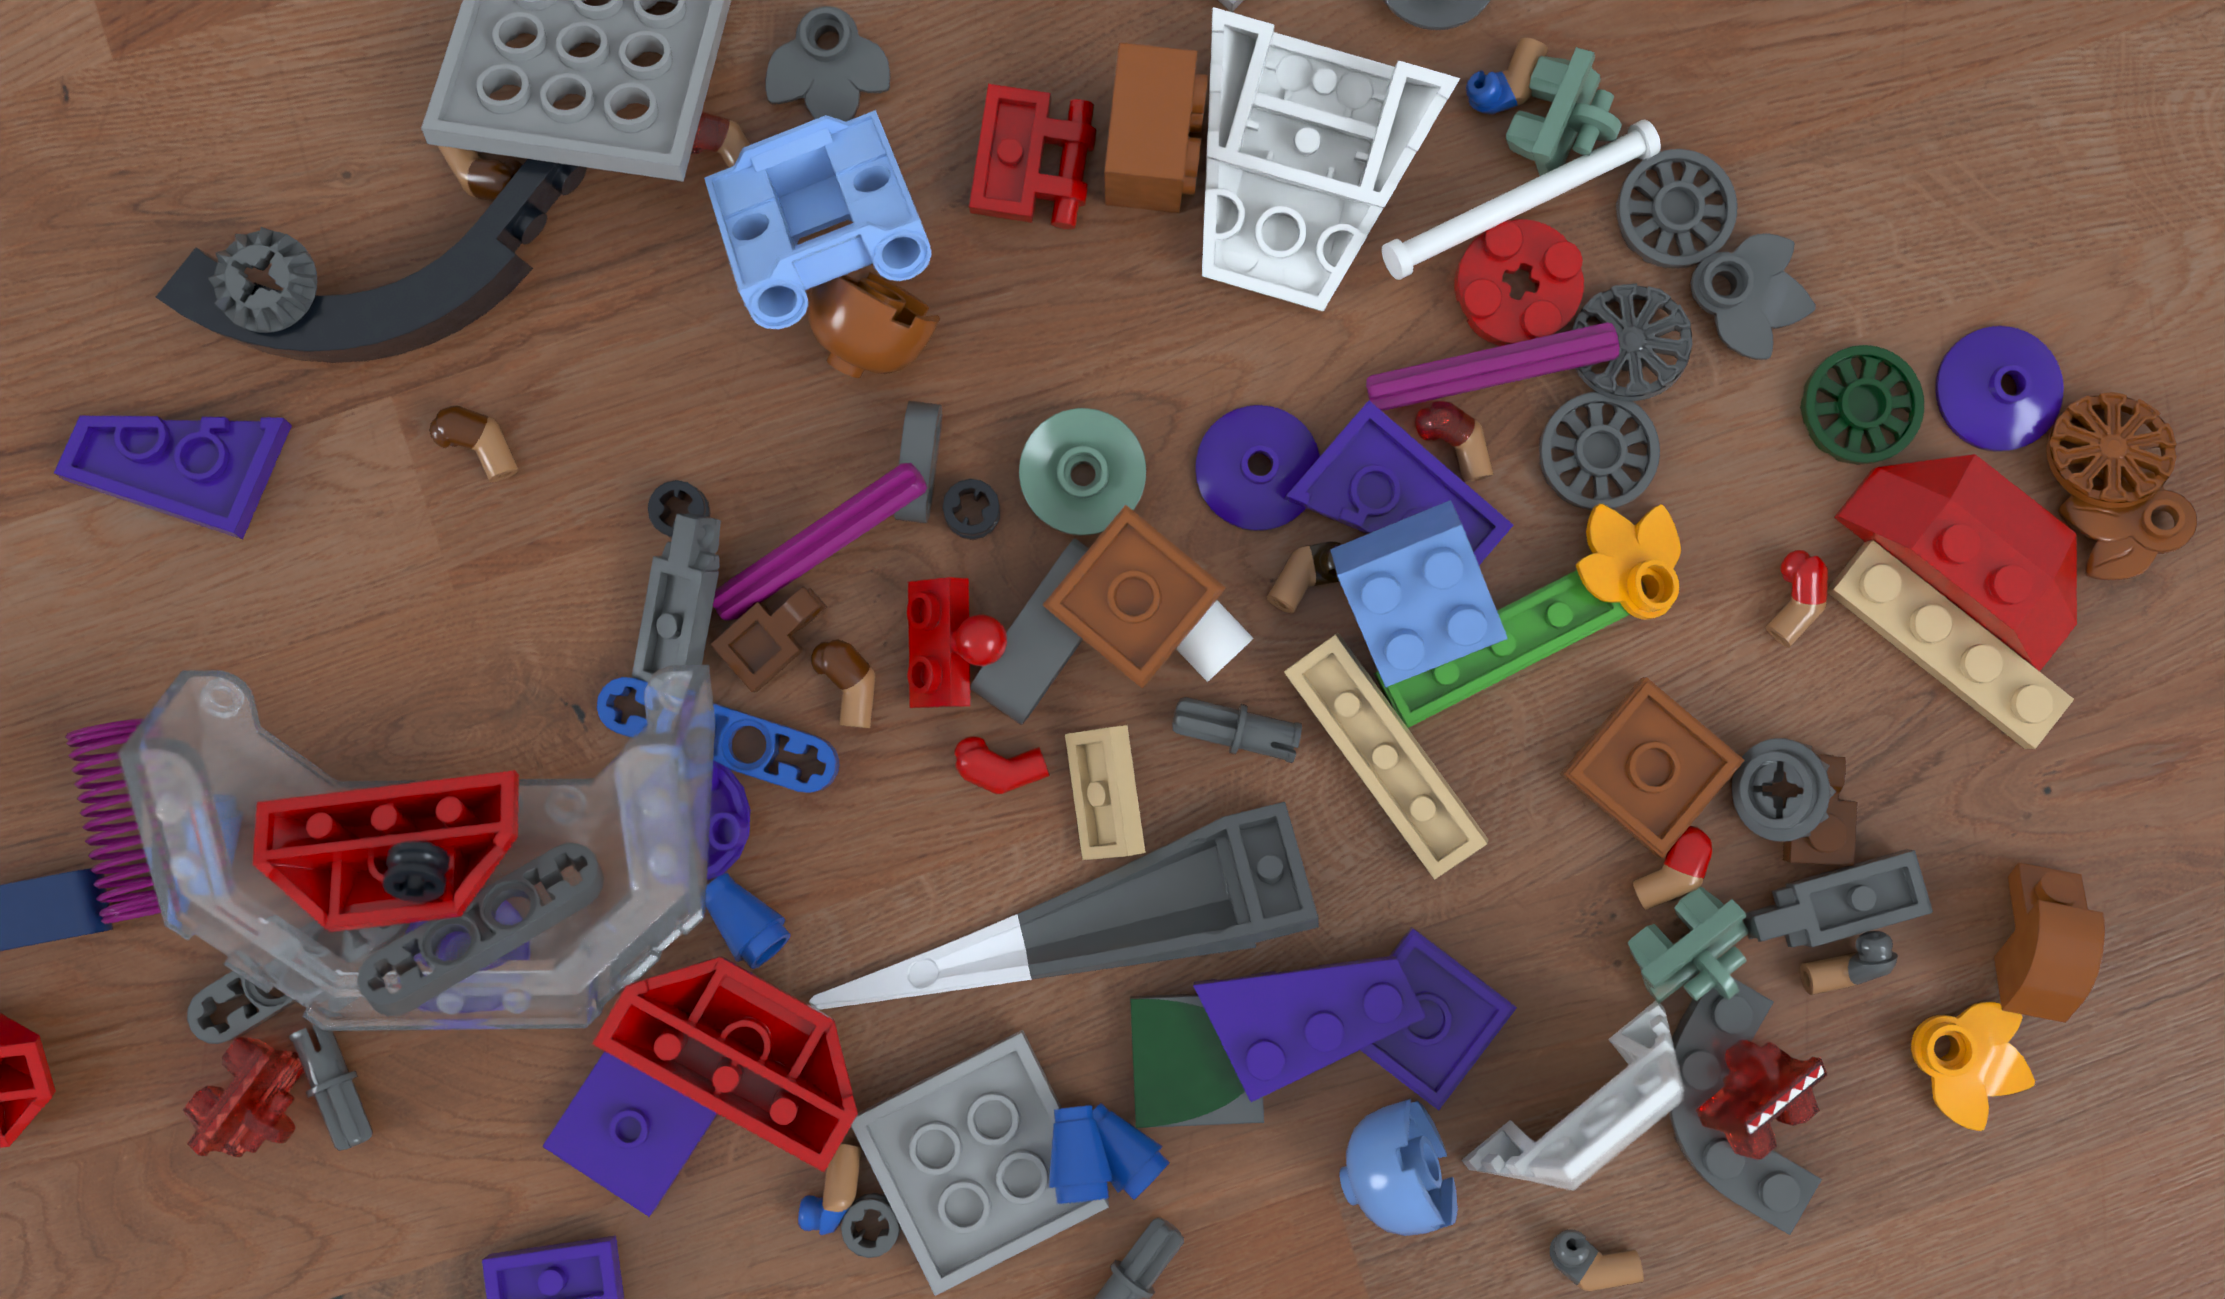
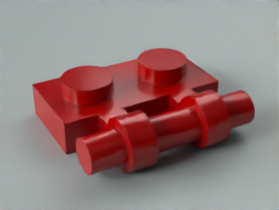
(1012, 153)

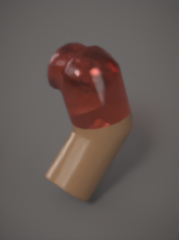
(720, 137)
(1462, 432)

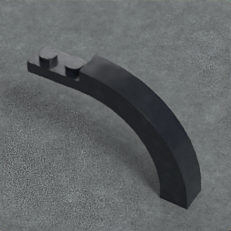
(408, 312)

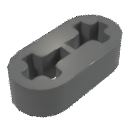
(921, 448)

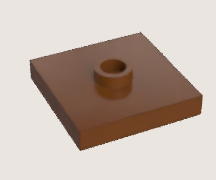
(1134, 596)
(1652, 767)

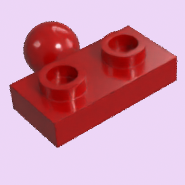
(947, 642)

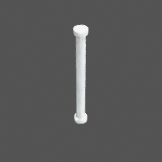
(1639, 142)

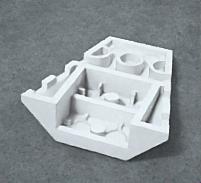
(1303, 155)
(1603, 1122)

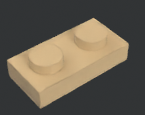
(1105, 793)

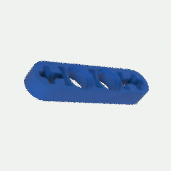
(727, 723)

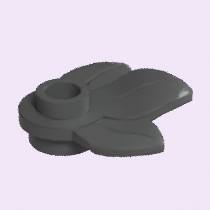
(827, 77)
(1759, 296)

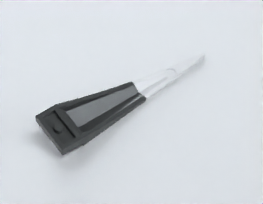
(1189, 899)

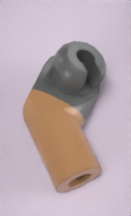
(1848, 970)
(1589, 1267)

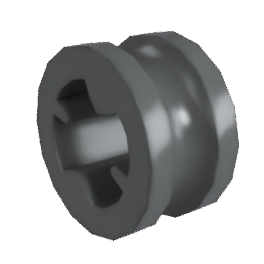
(856, 1212)

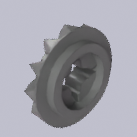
(266, 309)
(1765, 812)

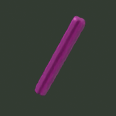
(1493, 366)
(819, 541)

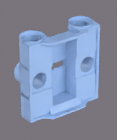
(801, 186)

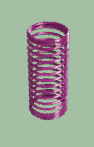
(139, 903)

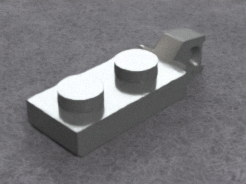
(679, 597)
(1844, 902)

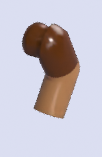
(479, 176)
(477, 432)
(852, 676)

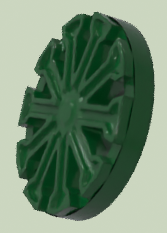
(1862, 405)

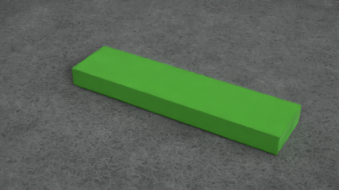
(1534, 628)

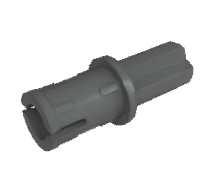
(1237, 728)
(332, 1088)
(1143, 1263)

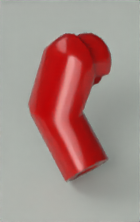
(994, 772)

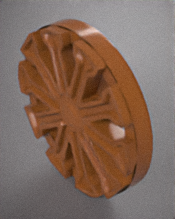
(2111, 450)

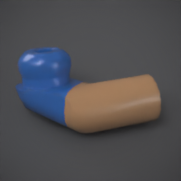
(1508, 87)
(839, 1193)

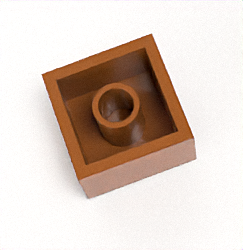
(1151, 115)

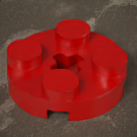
(1551, 265)

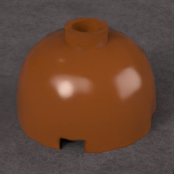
(869, 324)

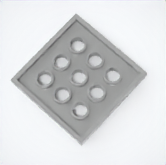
(591, 133)

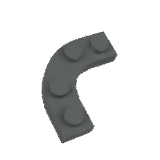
(1767, 1186)

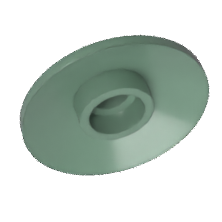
(1076, 439)

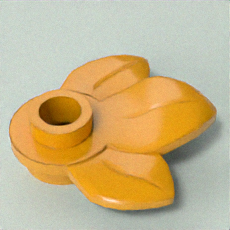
(1632, 554)
(1977, 1064)

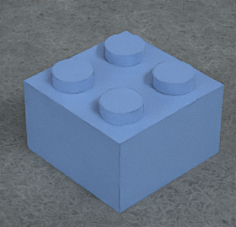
(1418, 593)

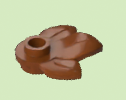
(2126, 535)

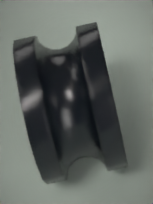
(953, 504)
(659, 511)
(416, 871)

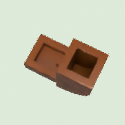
(2055, 948)

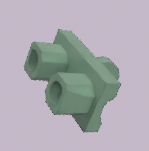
(1571, 91)
(1712, 933)

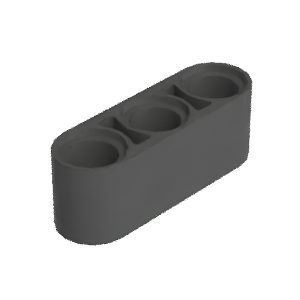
(1035, 649)

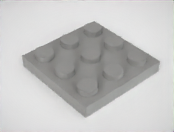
(971, 1162)

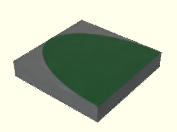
(1183, 1067)

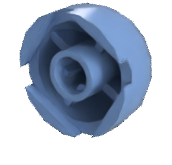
(1397, 1171)

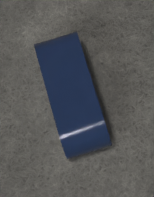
(50, 909)

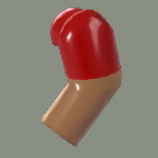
(1807, 600)
(1682, 870)

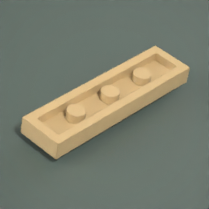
(1950, 645)
(1386, 756)

